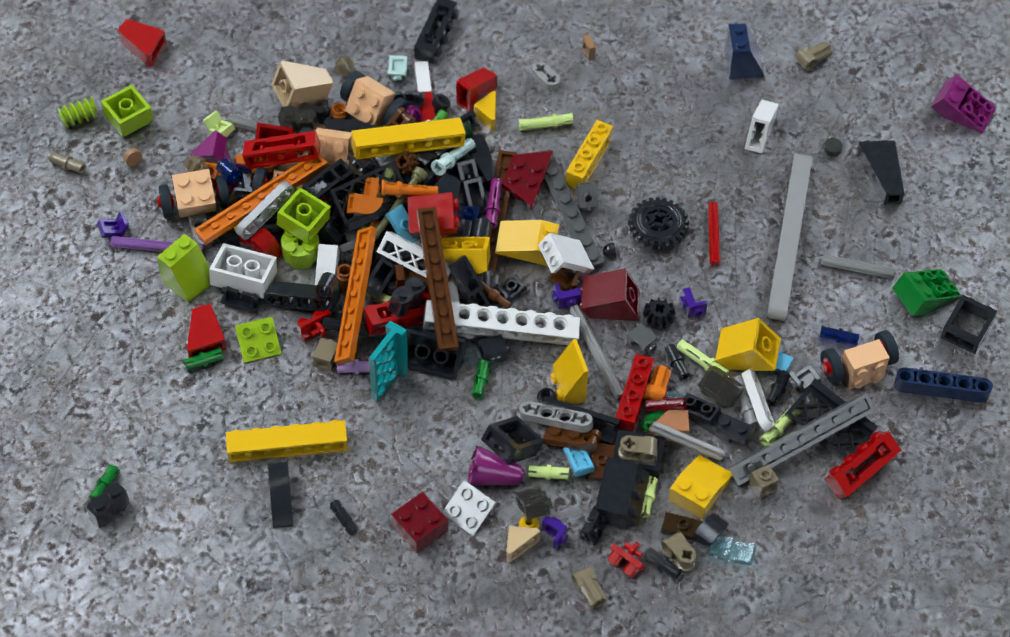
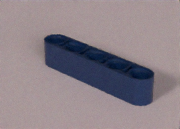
(952, 384)

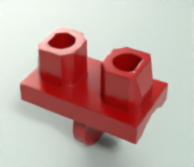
(313, 326)
(619, 554)

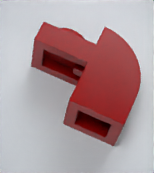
(263, 242)

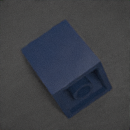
(742, 53)

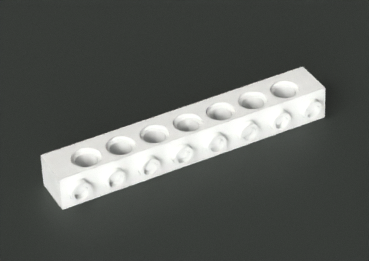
(510, 330)

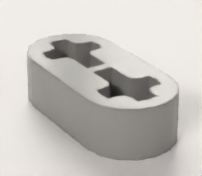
(544, 77)

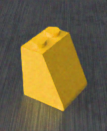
(748, 346)

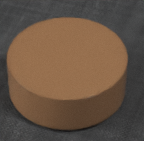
(132, 157)

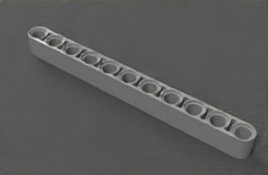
(789, 237)

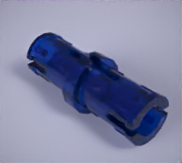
(839, 335)

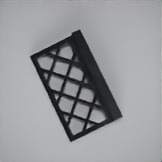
(359, 220)
(831, 401)

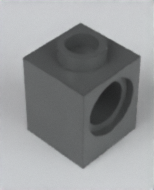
(642, 340)

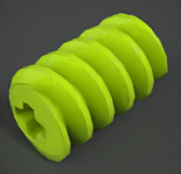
(78, 112)

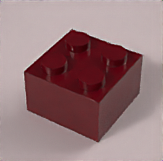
(419, 522)

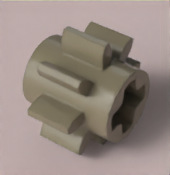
(344, 65)
(194, 163)

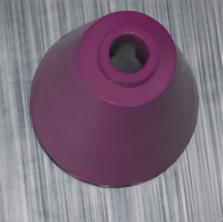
(490, 469)

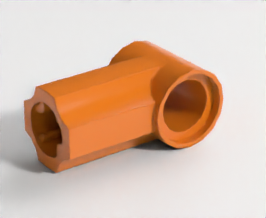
(658, 385)

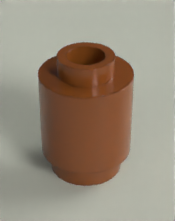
(342, 274)

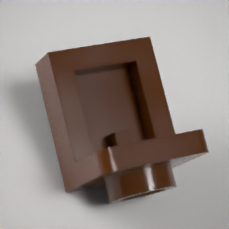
(565, 279)

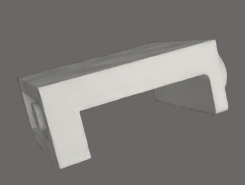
(565, 253)

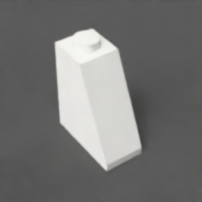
(761, 126)
(327, 260)

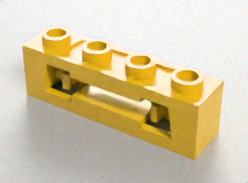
(589, 154)

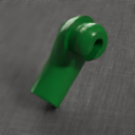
(649, 419)

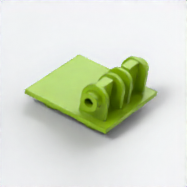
(258, 339)

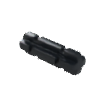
(343, 516)

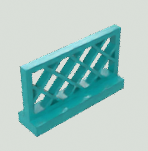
(388, 360)

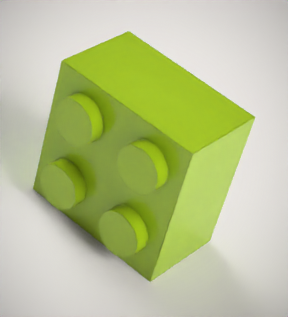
(127, 110)
(303, 215)

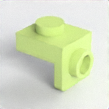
(215, 122)

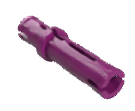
(495, 187)

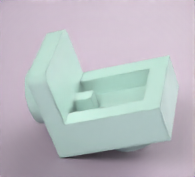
(397, 67)

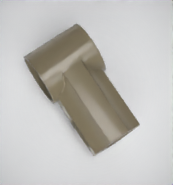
(810, 57)
(587, 583)

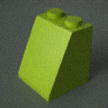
(184, 268)

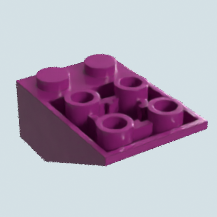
(963, 104)

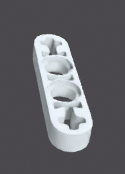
(758, 400)

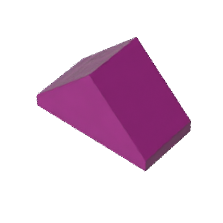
(212, 148)

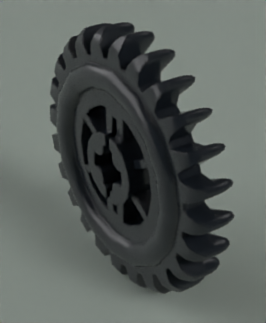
(657, 229)

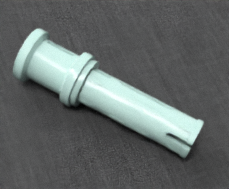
(449, 159)

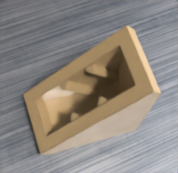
(520, 540)

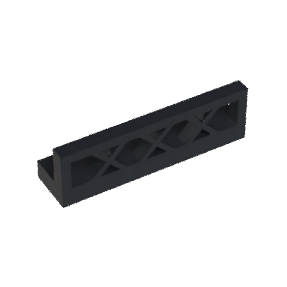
(600, 420)

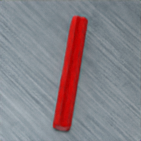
(714, 238)

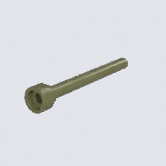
(417, 176)

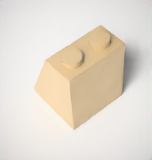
(301, 84)

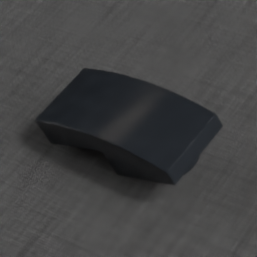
(509, 290)
(710, 530)

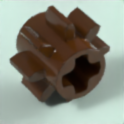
(406, 162)

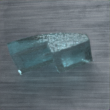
(736, 552)

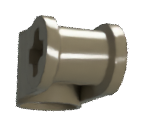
(639, 448)
(680, 552)

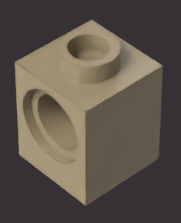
(325, 354)
(763, 481)

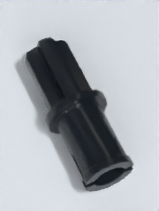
(677, 362)
(778, 388)
(662, 563)

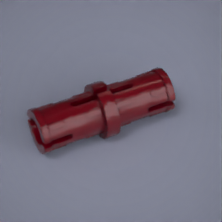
(666, 404)

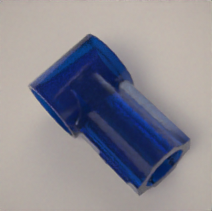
(231, 171)

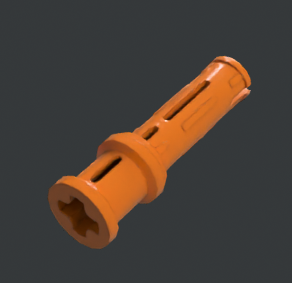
(399, 189)

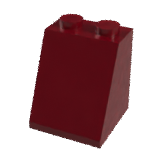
(610, 296)

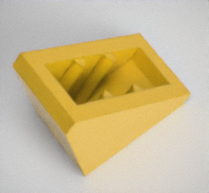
(486, 109)

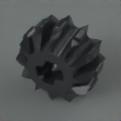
(659, 313)

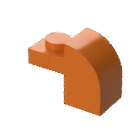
(367, 203)

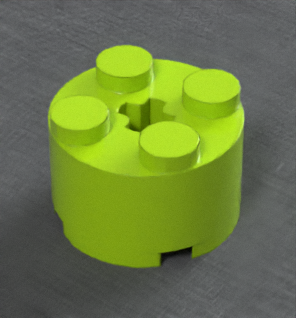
(298, 253)

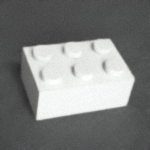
(243, 270)

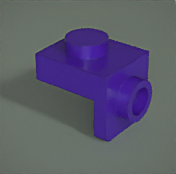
(113, 227)
(566, 298)
(688, 303)
(556, 529)

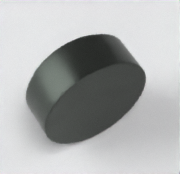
(833, 146)

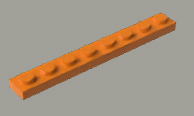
(238, 211)
(355, 296)

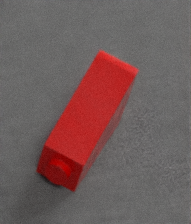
(142, 40)
(474, 87)
(204, 331)

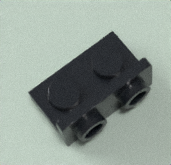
(241, 190)

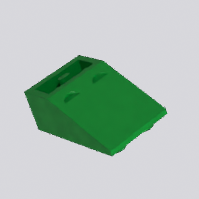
(925, 291)

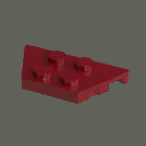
(526, 175)

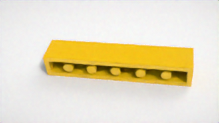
(407, 137)
(286, 441)

